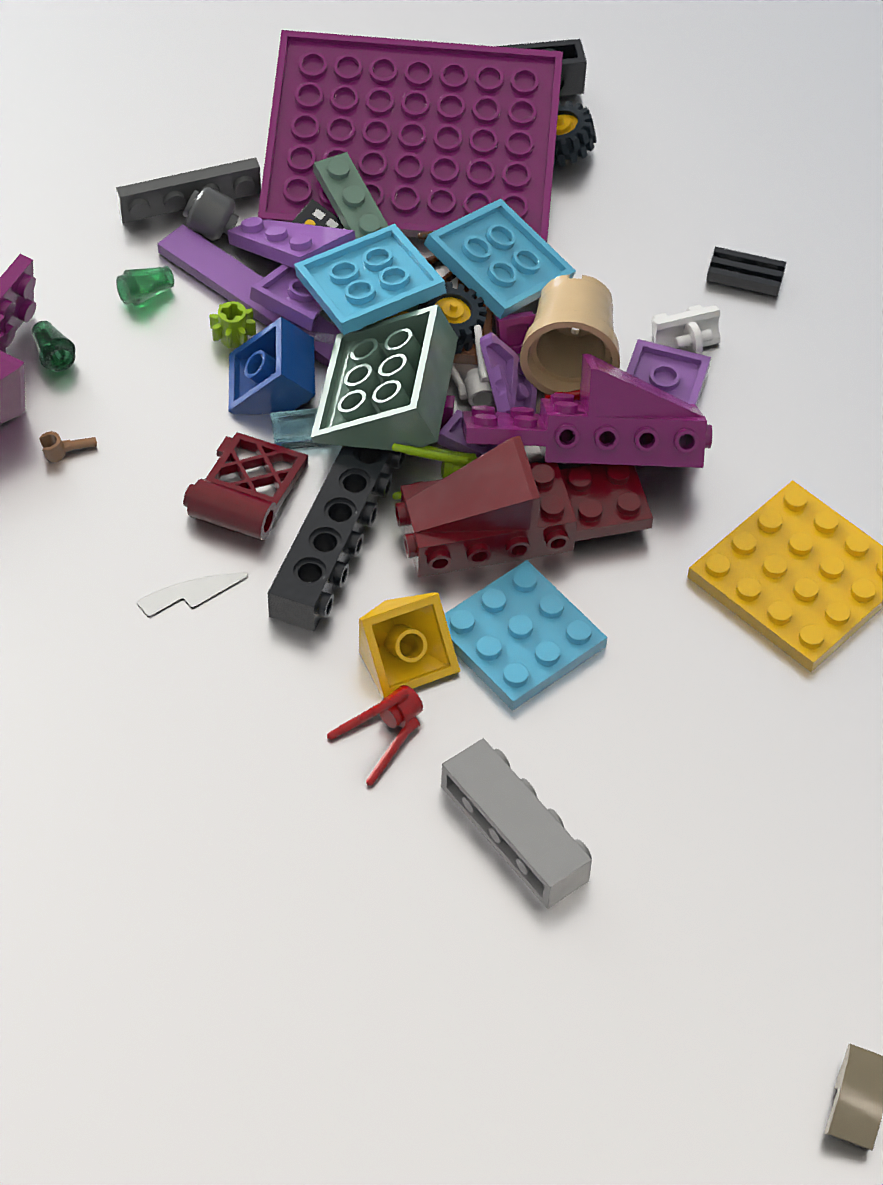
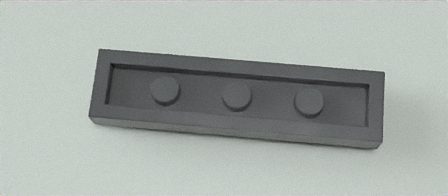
(174, 191)

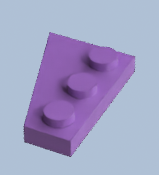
(286, 241)

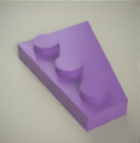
(287, 297)

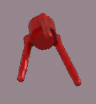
(395, 710)

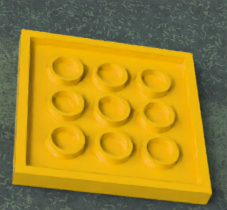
(796, 575)

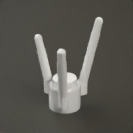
(477, 384)

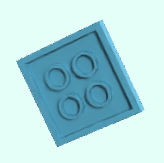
(498, 257)
(370, 279)
(521, 634)

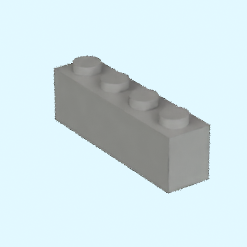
(516, 822)

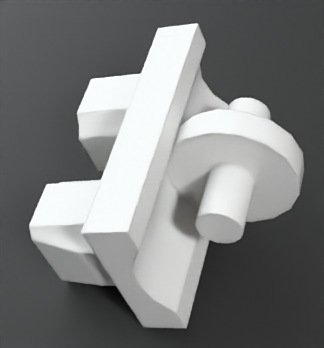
(688, 330)

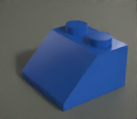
(272, 371)

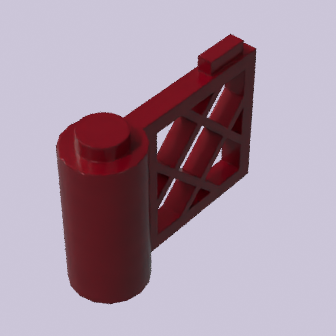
(238, 504)

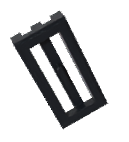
(746, 271)

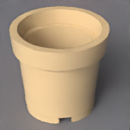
(553, 349)

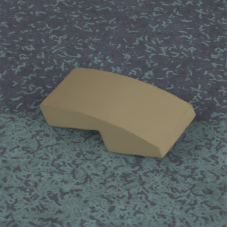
(858, 1099)

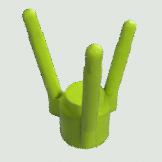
(450, 459)

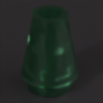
(142, 284)
(53, 348)

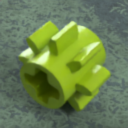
(232, 324)

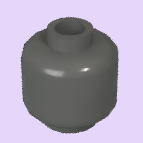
(210, 213)

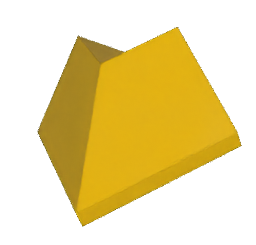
(407, 643)

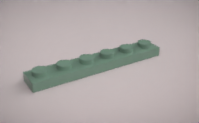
(350, 197)

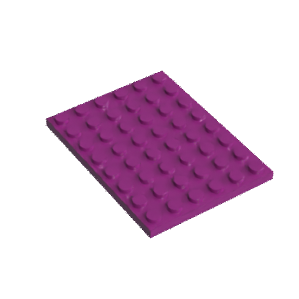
(421, 120)

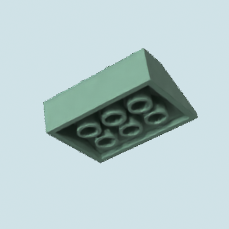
(388, 383)

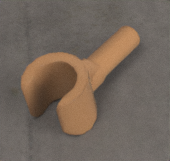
(55, 449)

